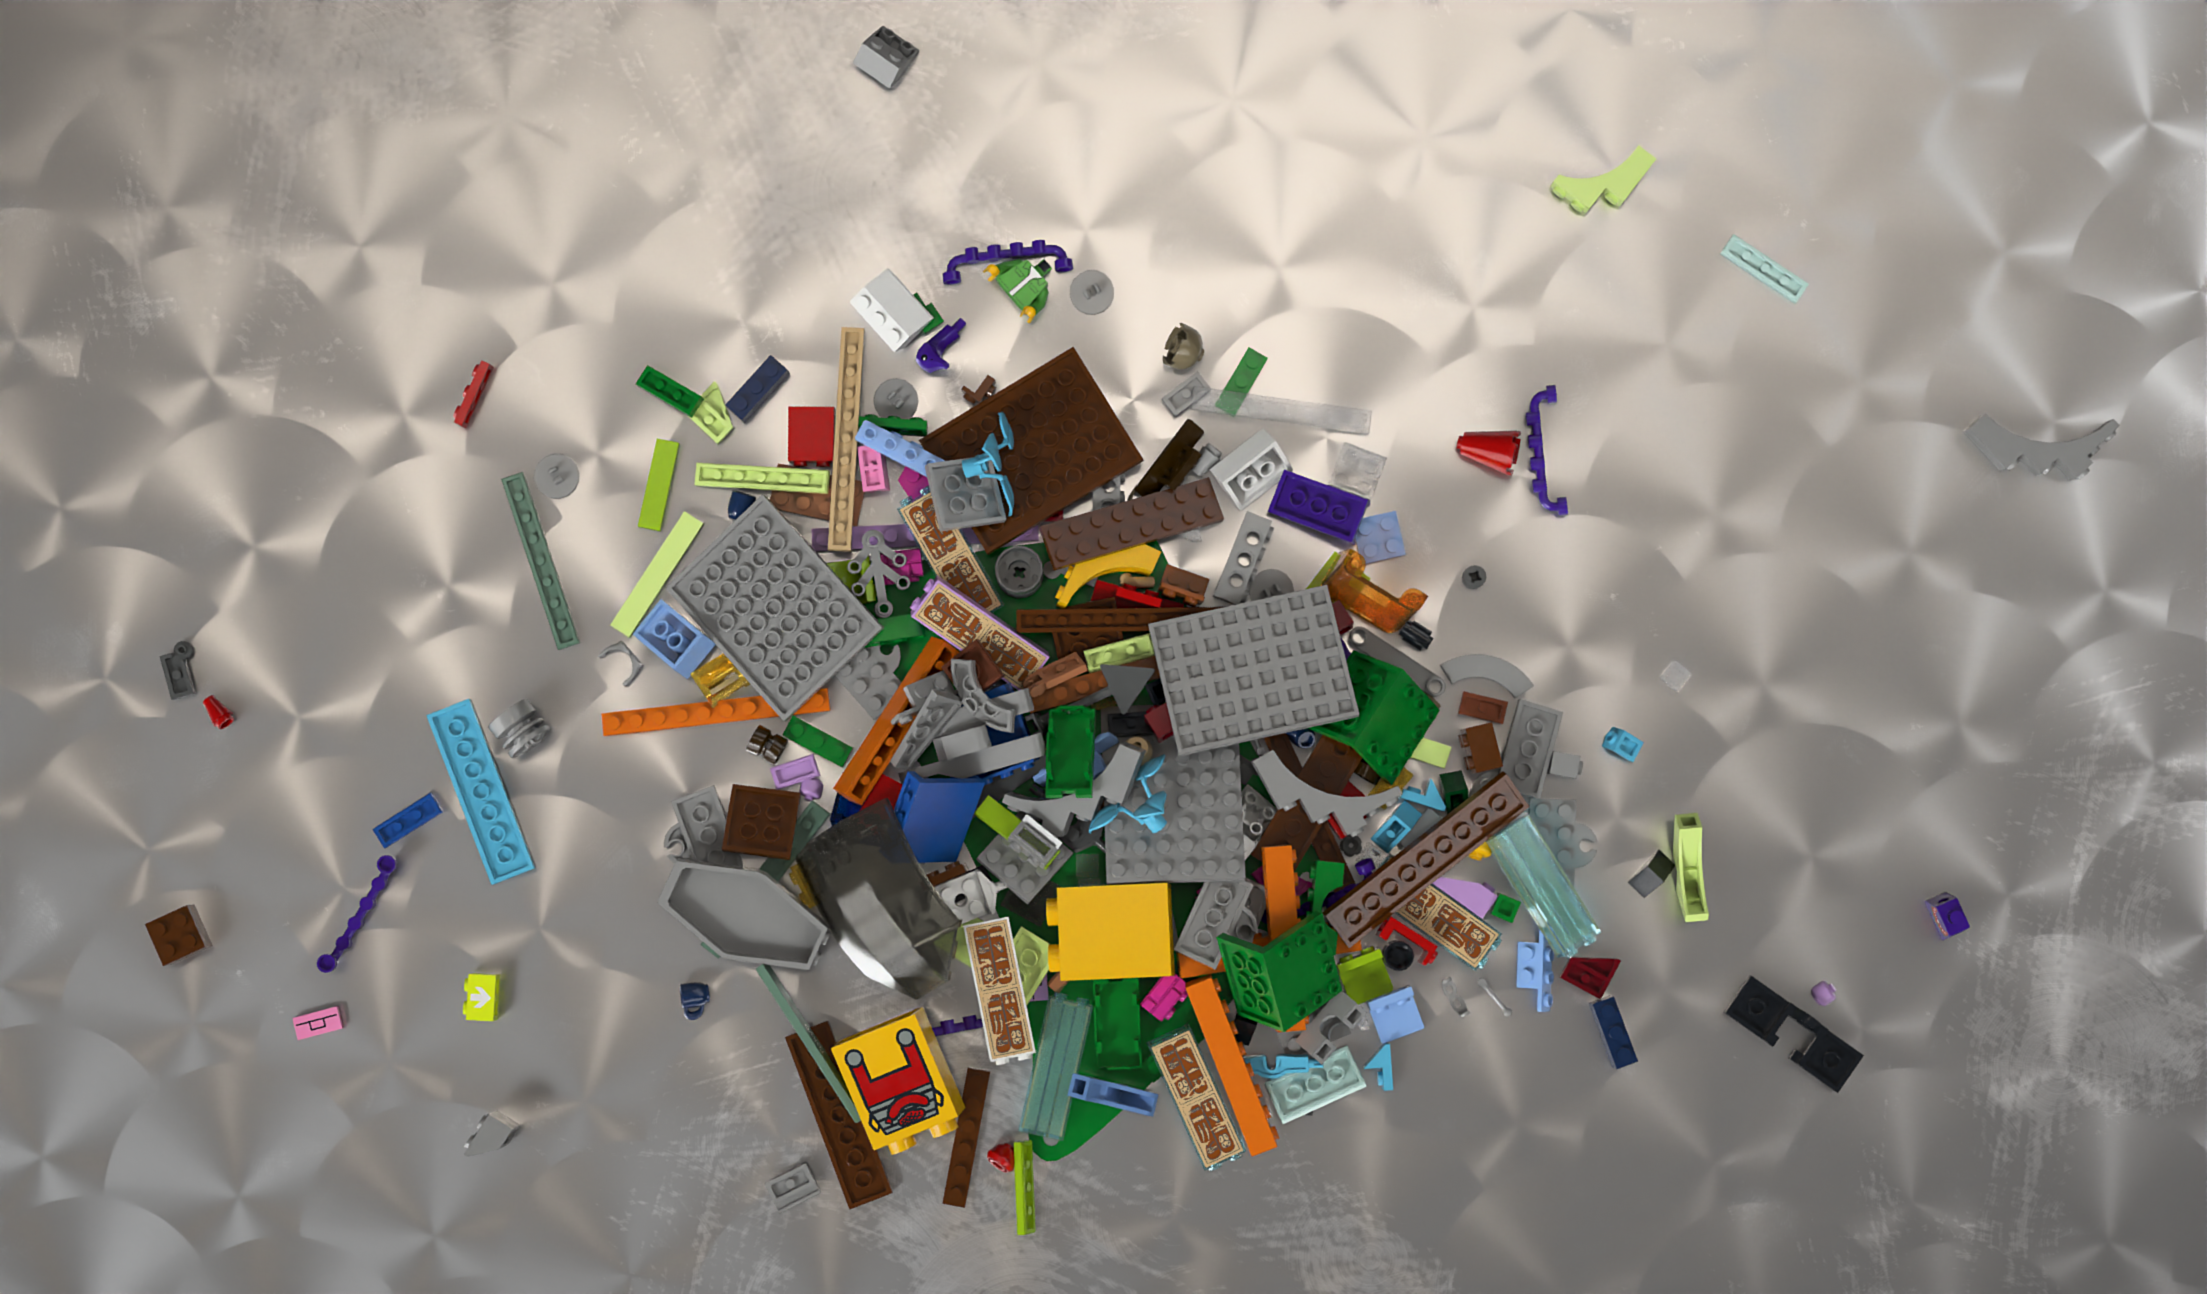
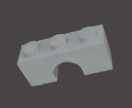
(1336, 1012)

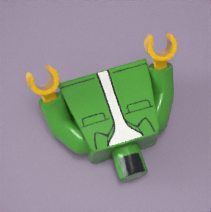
(1023, 283)

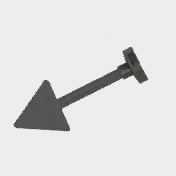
(1123, 683)

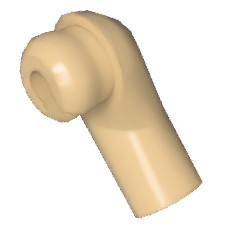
(1140, 582)

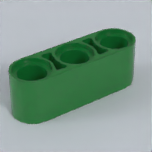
(897, 630)

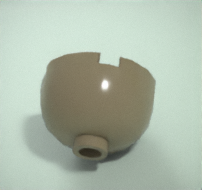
(1184, 347)

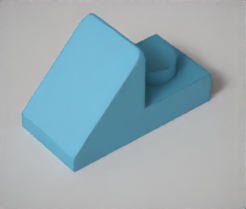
(1430, 798)
(1382, 1060)

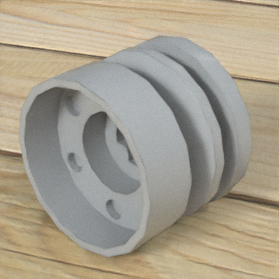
(519, 728)

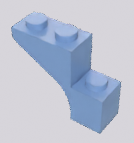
(1113, 1094)

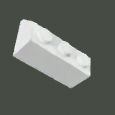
(891, 310)
(1251, 469)

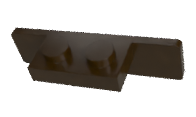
(1173, 462)

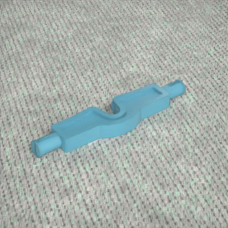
(1284, 1064)

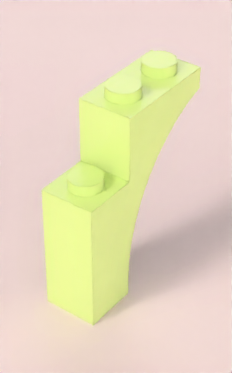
(1614, 184)
(1688, 862)

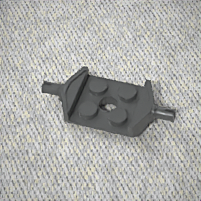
(1078, 835)

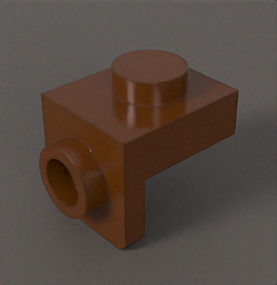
(985, 390)

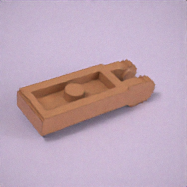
(1054, 674)

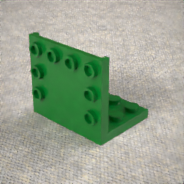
(1390, 718)
(1285, 977)

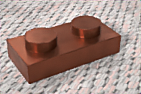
(1482, 707)

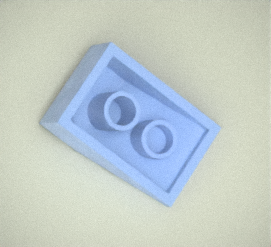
(674, 639)

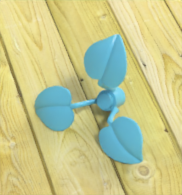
(979, 464)
(1147, 813)

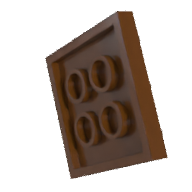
(1071, 642)
(761, 822)

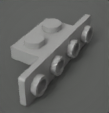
(919, 692)

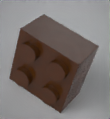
(1480, 748)
(178, 935)

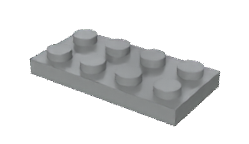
(1530, 746)

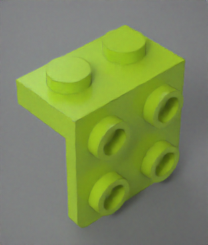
(849, 579)
(1364, 975)

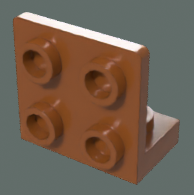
(1183, 585)

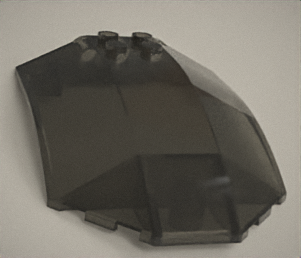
(881, 901)

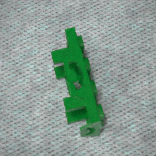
(1070, 752)
(1117, 1024)

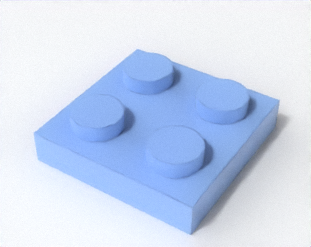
(1380, 538)

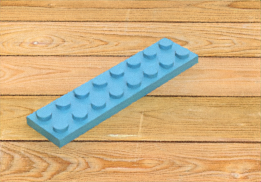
(480, 791)

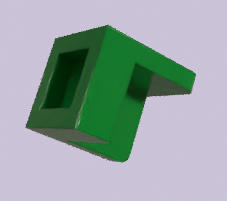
(1505, 908)

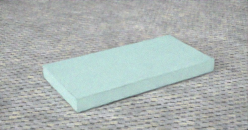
(1304, 1092)

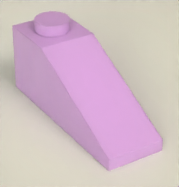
(1471, 895)

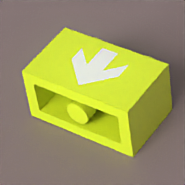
(481, 996)

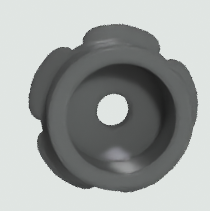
(1356, 849)

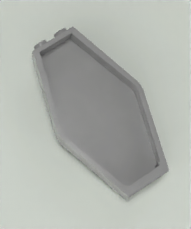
(744, 914)

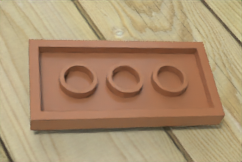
(814, 504)

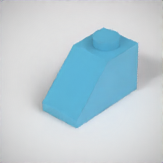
(1396, 826)

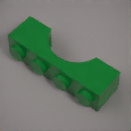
(1325, 878)

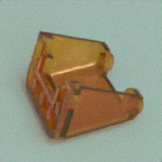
(1366, 598)

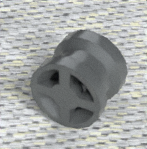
(1472, 580)

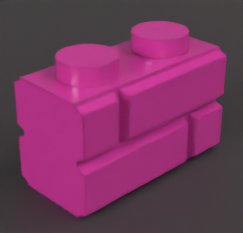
(912, 569)
(1164, 996)

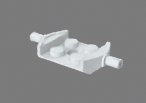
(978, 892)

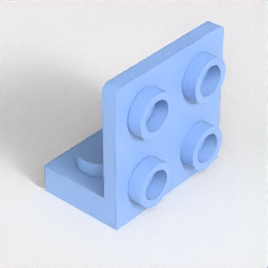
(1395, 1014)

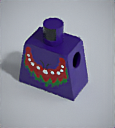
(1947, 915)

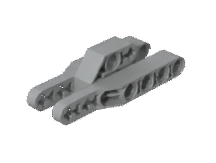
(966, 748)

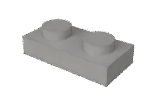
(1180, 397)

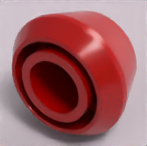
(1002, 1157)

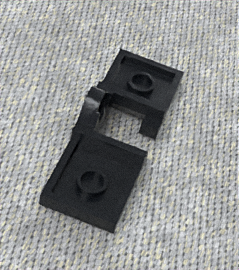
(1765, 1011)

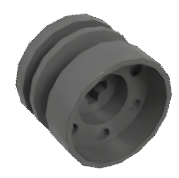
(1020, 559)

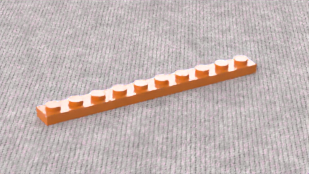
(701, 714)

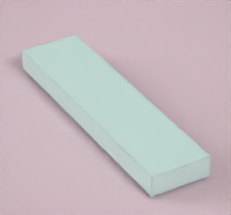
(1764, 268)

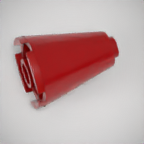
(1491, 448)

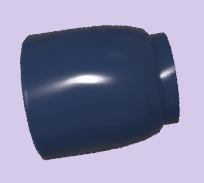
(739, 503)
(1302, 738)
(694, 995)

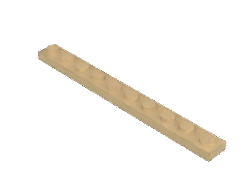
(844, 443)

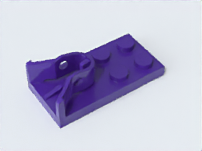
(1318, 506)

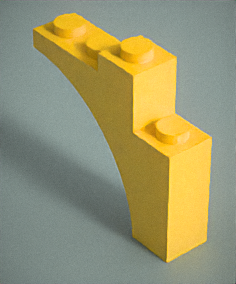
(1135, 560)

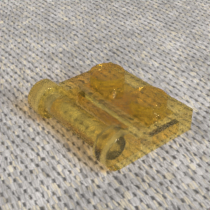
(715, 673)

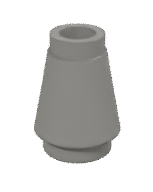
(1209, 457)

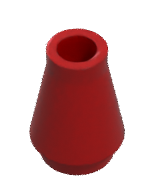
(218, 713)

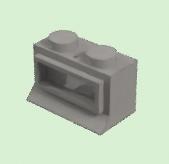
(1034, 842)

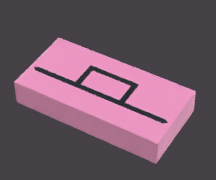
(318, 1023)

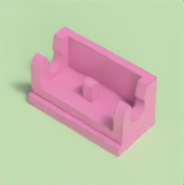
(873, 470)

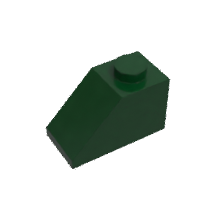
(1453, 790)

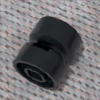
(1397, 955)

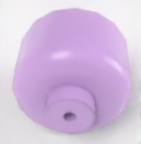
(811, 789)
(1823, 993)

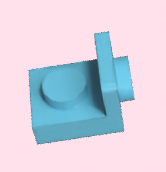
(1622, 743)

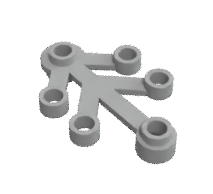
(877, 570)

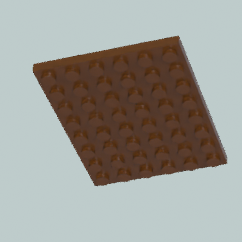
(1062, 444)

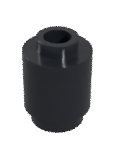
(1416, 635)

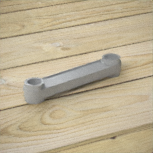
(1383, 651)

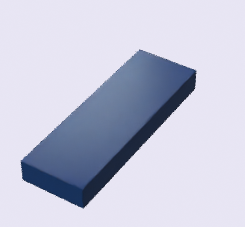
(408, 820)

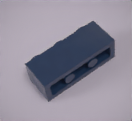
(757, 389)
(1613, 1032)

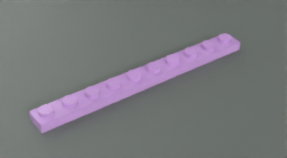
(897, 536)

